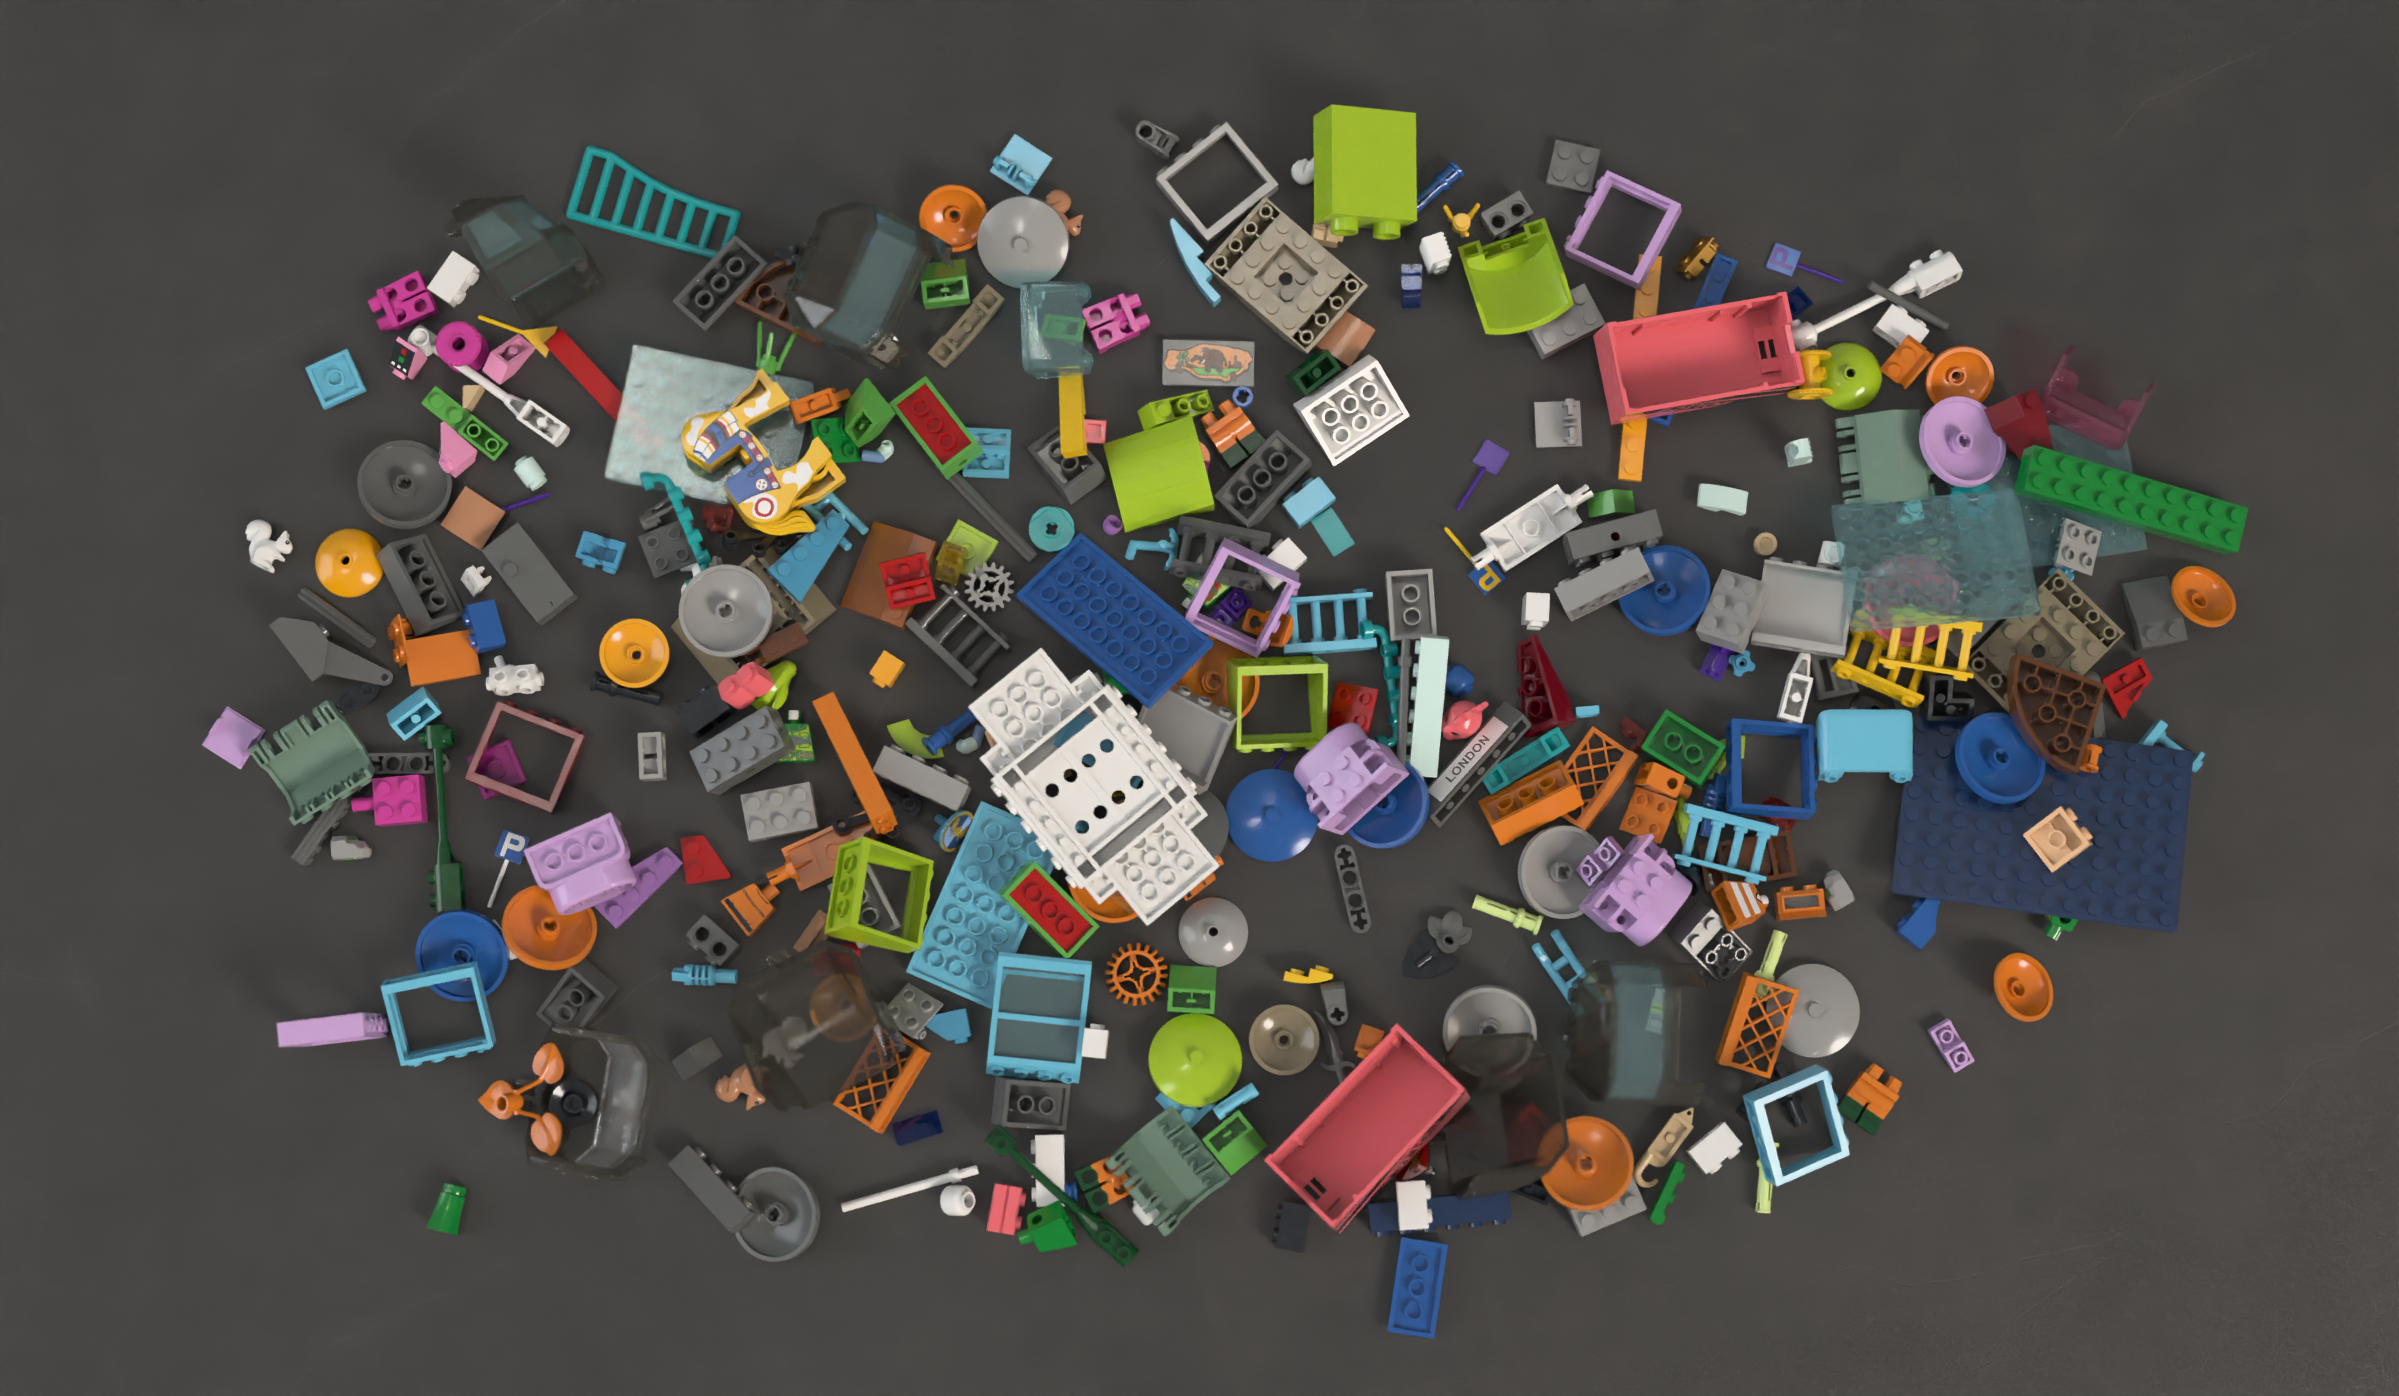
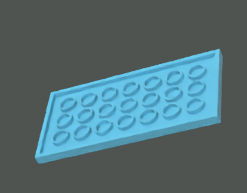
(969, 916)

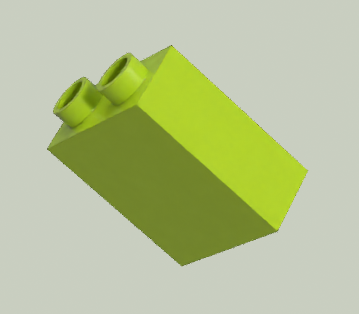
(1365, 170)

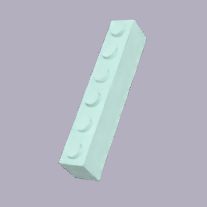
(1428, 703)

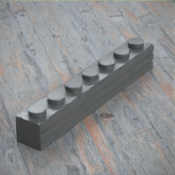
(322, 828)

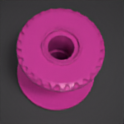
(453, 338)

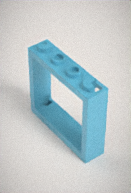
(437, 1053)
(1762, 1134)

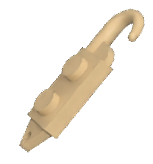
(1664, 1145)

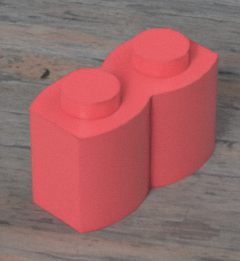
(745, 685)

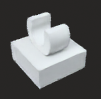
(474, 581)

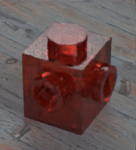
(717, 516)

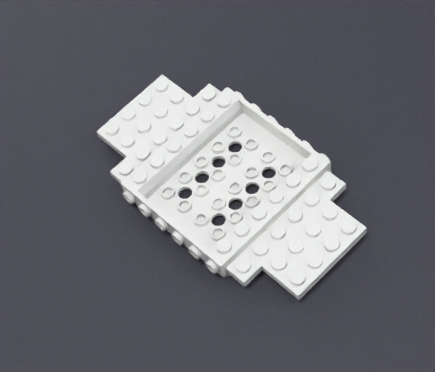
(1141, 844)

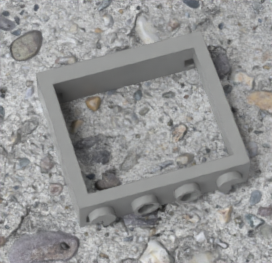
(1236, 214)

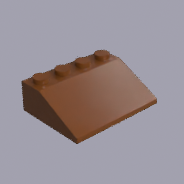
(866, 587)

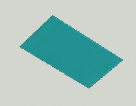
(1332, 532)

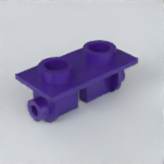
(1716, 662)

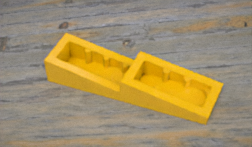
(1072, 414)

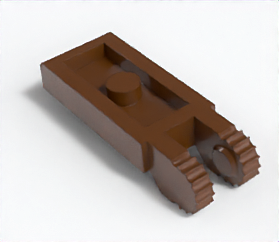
(780, 644)

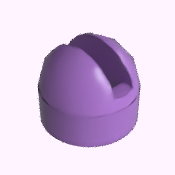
(1112, 525)

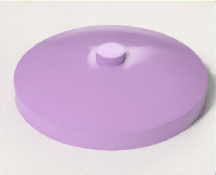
(1961, 442)

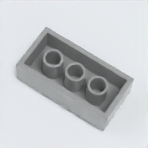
(1604, 584)
(921, 779)

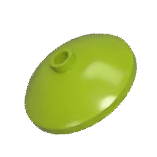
(1855, 391)

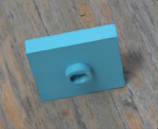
(335, 379)

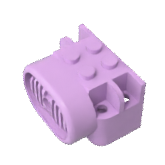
(1347, 776)
(583, 865)
(1638, 892)

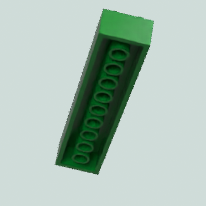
(2130, 500)

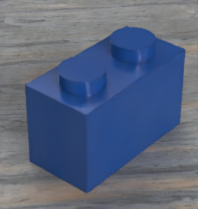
(484, 626)

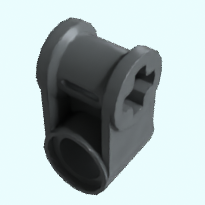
(1157, 139)
(1334, 998)

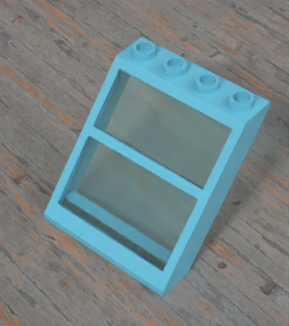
(1038, 1017)

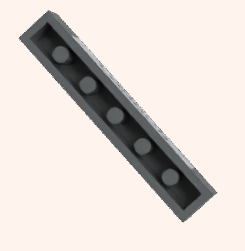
(1475, 762)

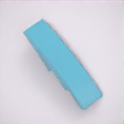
(1191, 255)

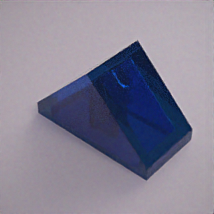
(1798, 302)

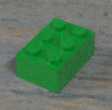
(1683, 748)

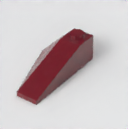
(2020, 422)
(1541, 691)

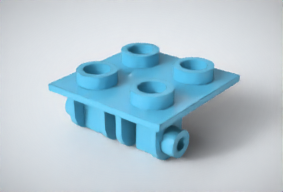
(1020, 164)

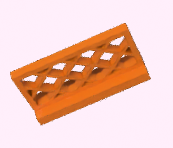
(1609, 785)
(1737, 1019)
(895, 1093)

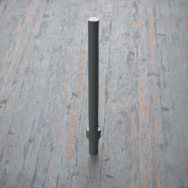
(1404, 662)

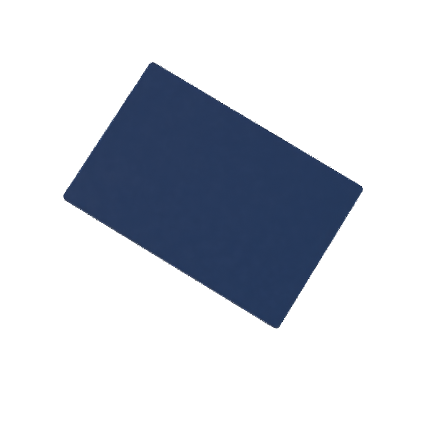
(1976, 853)

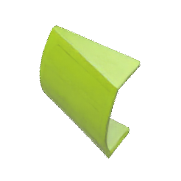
(1517, 280)
(1159, 475)

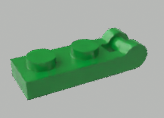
(1666, 1194)

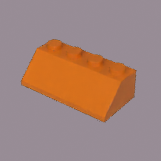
(1531, 802)

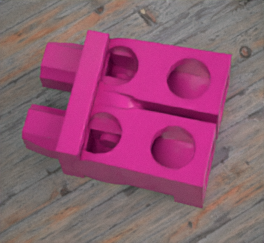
(404, 303)
(1114, 321)

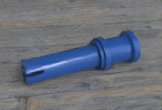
(1441, 181)
(945, 734)

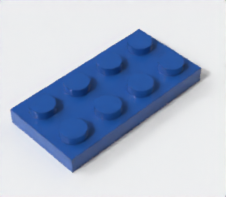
(1417, 1287)

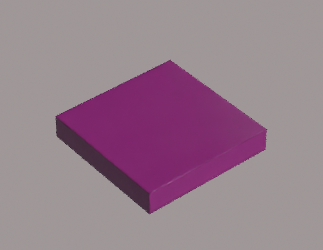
(501, 765)

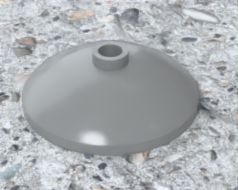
(1208, 949)

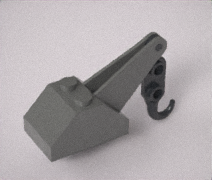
(319, 656)

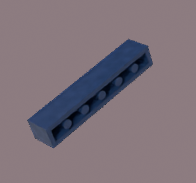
(1445, 1211)

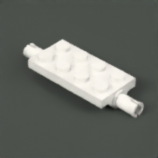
(1531, 527)

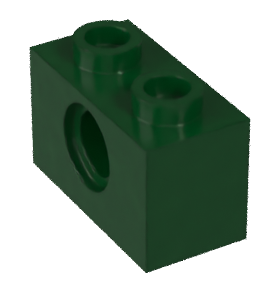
(1312, 372)

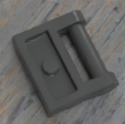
(1839, 685)

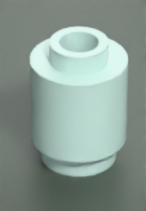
(530, 472)

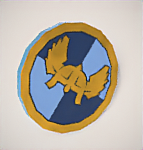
(952, 830)

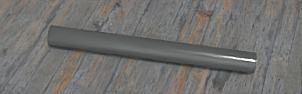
(1907, 305)

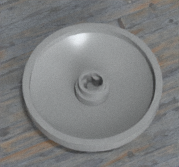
(1023, 241)
(725, 611)
(1549, 870)
(1487, 1011)
(1823, 1013)

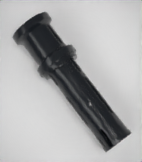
(605, 684)

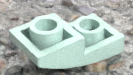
(1722, 498)

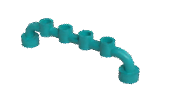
(683, 514)
(1390, 673)

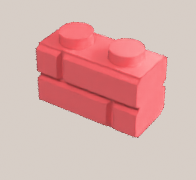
(1005, 1209)

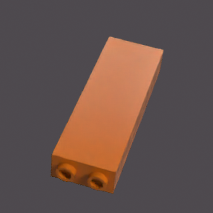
(855, 763)

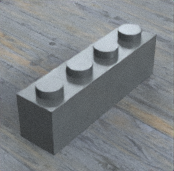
(712, 1189)

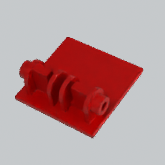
(1352, 705)

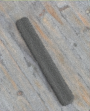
(337, 617)

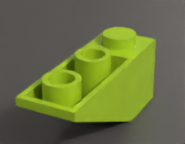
(1175, 408)

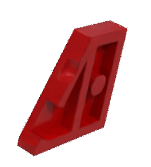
(701, 861)

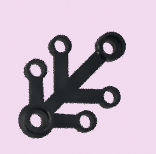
(732, 539)
(899, 808)

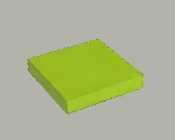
(977, 544)

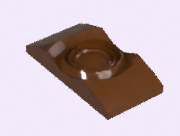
(1776, 864)

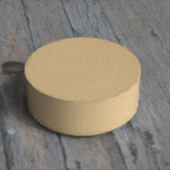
(1765, 544)

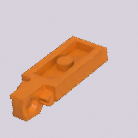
(817, 404)

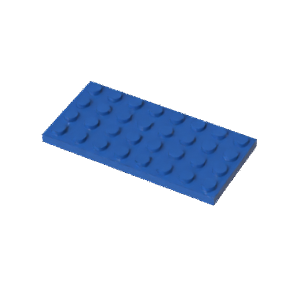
(1115, 620)

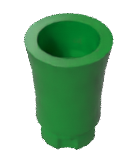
(448, 1209)

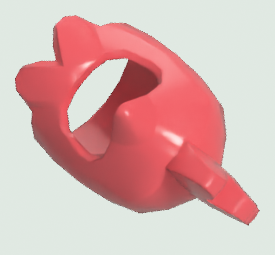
(1463, 719)

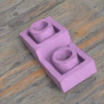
(1600, 862)
(1950, 1045)

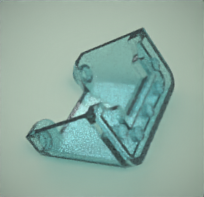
(1054, 329)

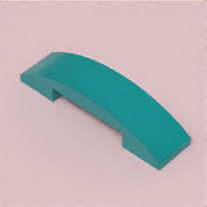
(1526, 760)

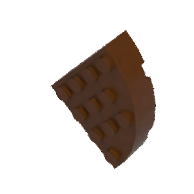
(766, 300)
(2053, 710)

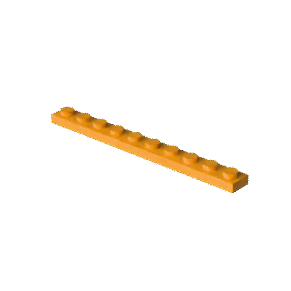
(1635, 431)

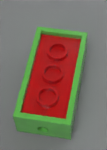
(936, 427)
(1048, 909)

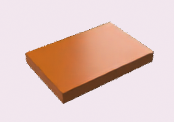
(441, 658)

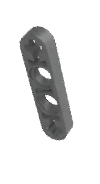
(405, 763)
(1349, 889)

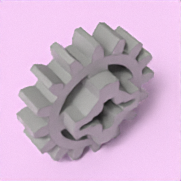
(995, 596)

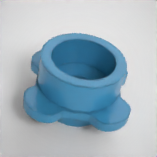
(1735, 663)

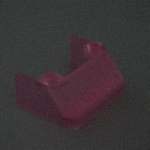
(2087, 416)

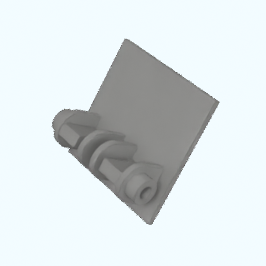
(1558, 423)
(2077, 547)
(913, 1010)

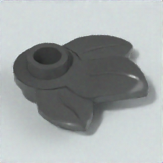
(1450, 928)

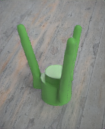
(767, 362)

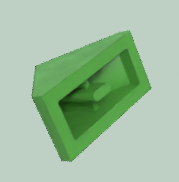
(1611, 503)

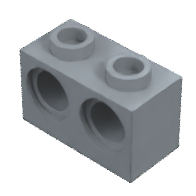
(652, 756)

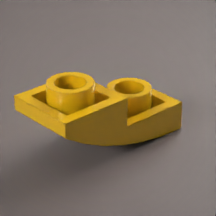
(1316, 975)

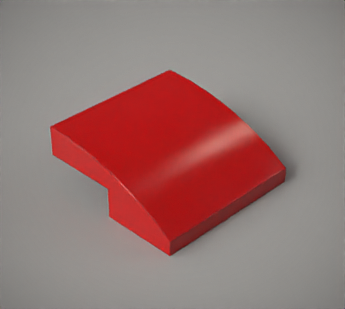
(907, 580)

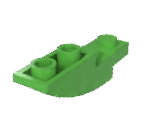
(464, 423)

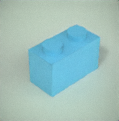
(1308, 502)
(413, 713)

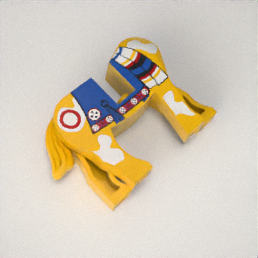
(760, 494)

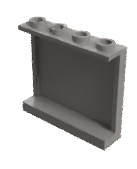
(1803, 609)
(1191, 732)

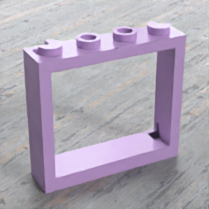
(1592, 205)
(1226, 633)
(332, 1030)

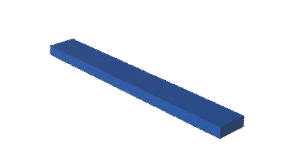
(1710, 295)

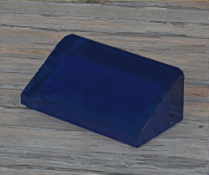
(917, 1128)

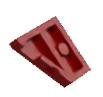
(2126, 684)

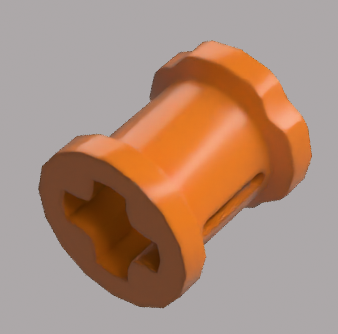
(2091, 766)

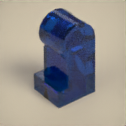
(1411, 285)

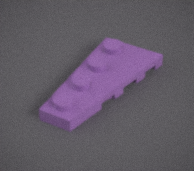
(649, 876)

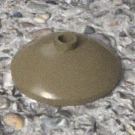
(1301, 1034)

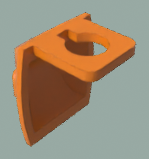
(1283, 633)

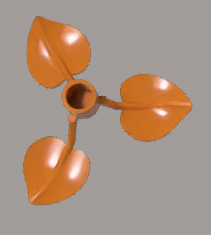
(504, 1101)

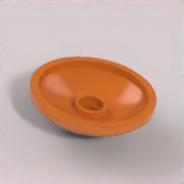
(959, 230)
(1973, 378)
(2203, 596)
(2023, 987)

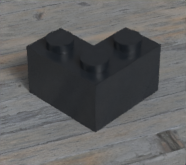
(1940, 700)

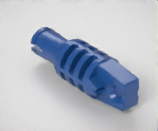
(1713, 799)

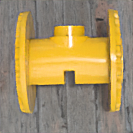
(1813, 376)

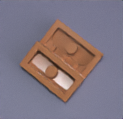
(1346, 339)
(472, 518)

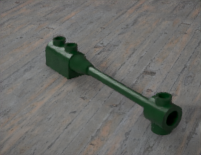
(446, 875)
(1098, 1228)

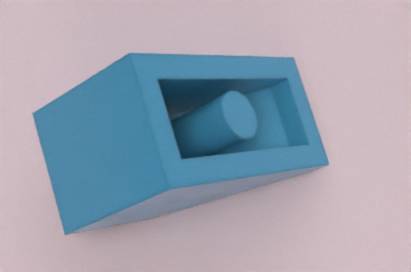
(952, 1025)

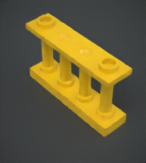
(1845, 669)
(1960, 673)

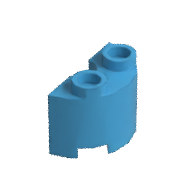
(600, 551)

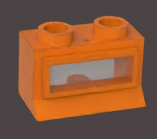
(1799, 904)

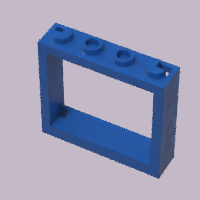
(1733, 768)

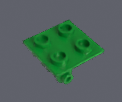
(836, 439)

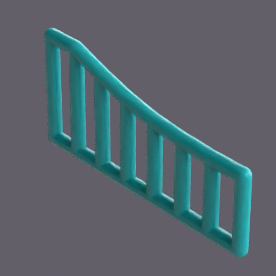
(651, 184)

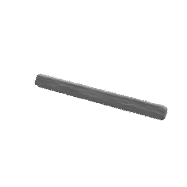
(992, 516)

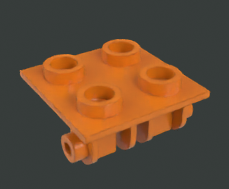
(398, 632)
(1648, 814)

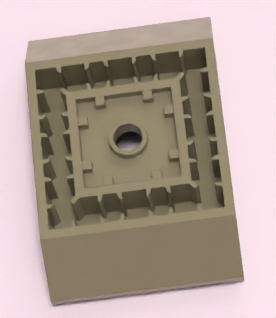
(1274, 245)
(786, 611)
(2068, 630)

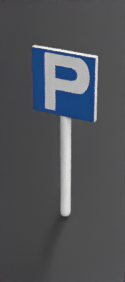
(511, 849)

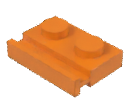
(1907, 361)

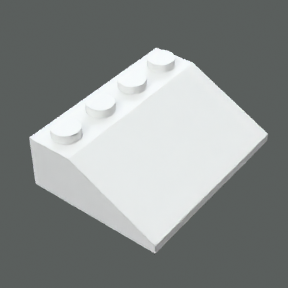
(1351, 409)

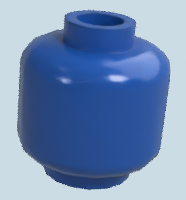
(1458, 680)

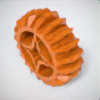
(1120, 978)

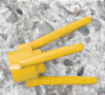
(1461, 221)

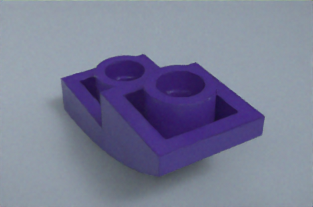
(1231, 608)

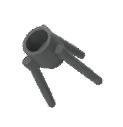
(652, 518)

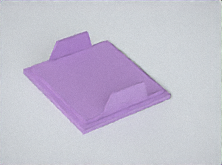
(233, 736)

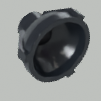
(1692, 874)

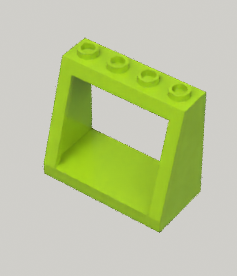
(1317, 692)
(849, 887)

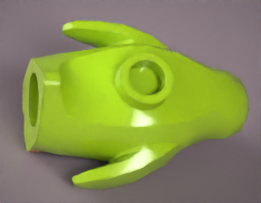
(778, 694)

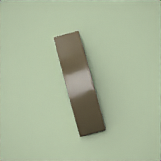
(967, 327)

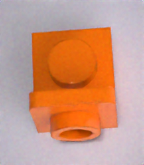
(1367, 1040)

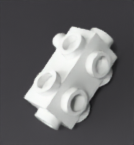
(513, 679)

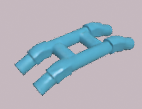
(844, 512)
(1552, 968)

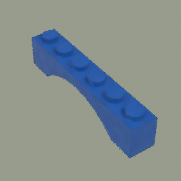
(1920, 923)

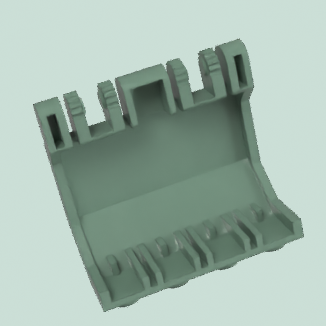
(1885, 457)
(315, 762)
(1168, 1168)

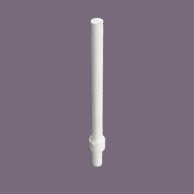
(954, 1176)

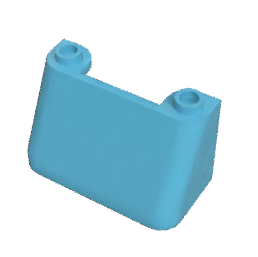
(1864, 743)

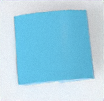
(995, 458)

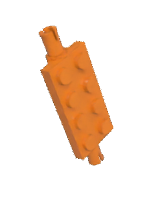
(815, 856)

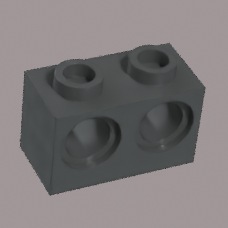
(1503, 212)
(716, 936)

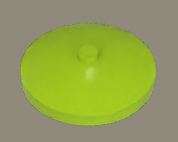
(1195, 1060)

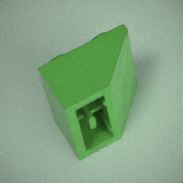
(945, 285)
(866, 414)
(1192, 989)
(1234, 1142)

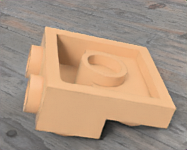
(2058, 838)

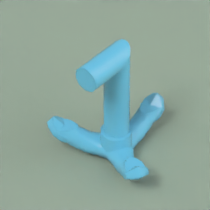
(1161, 546)

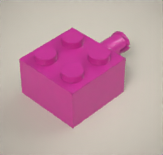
(396, 801)

